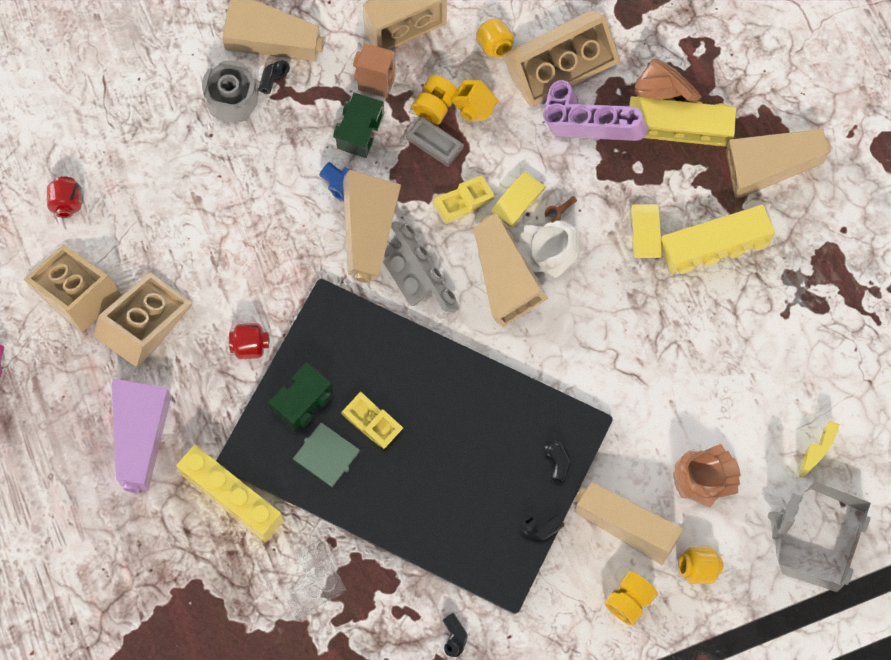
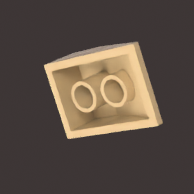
(399, 21)
(73, 287)
(141, 319)

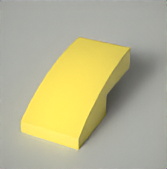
(518, 199)
(464, 200)
(646, 231)
(371, 420)
(815, 453)

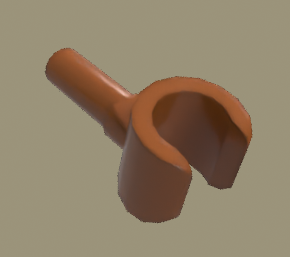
(559, 210)

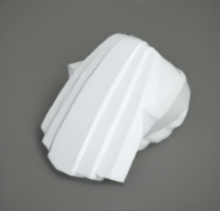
(550, 247)

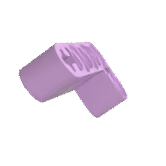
(625, 123)

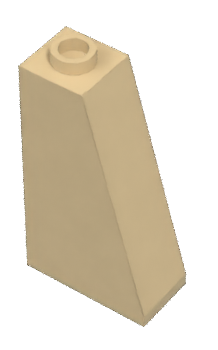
(271, 32)
(773, 158)
(368, 221)
(507, 275)
(628, 522)

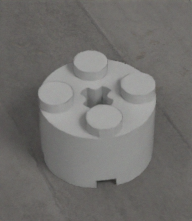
(230, 91)

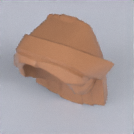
(664, 82)
(707, 475)

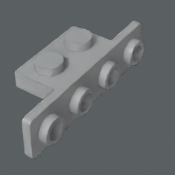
(414, 271)

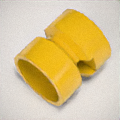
(434, 99)
(631, 598)

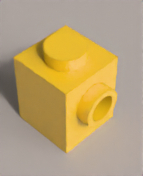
(474, 100)

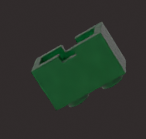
(359, 120)
(299, 401)

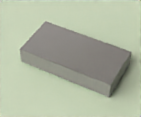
(434, 141)

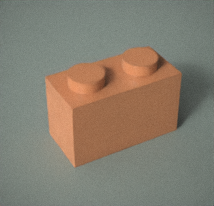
(375, 70)

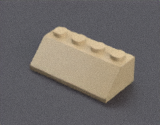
(564, 53)

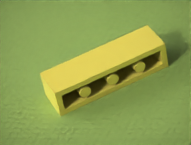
(687, 121)
(717, 239)
(230, 493)

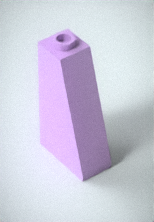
(138, 429)

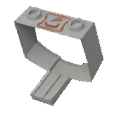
(785, 519)

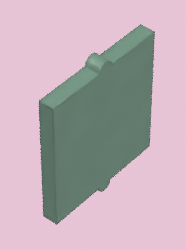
(326, 455)

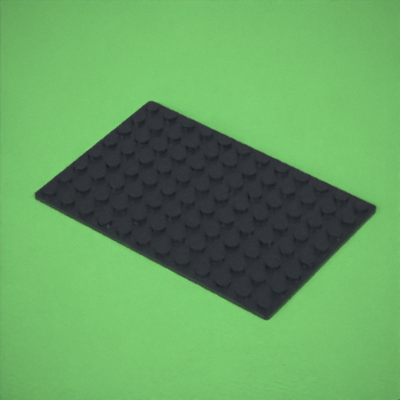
(458, 470)

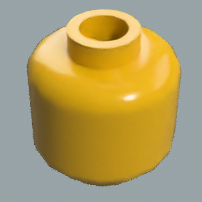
(494, 38)
(700, 565)

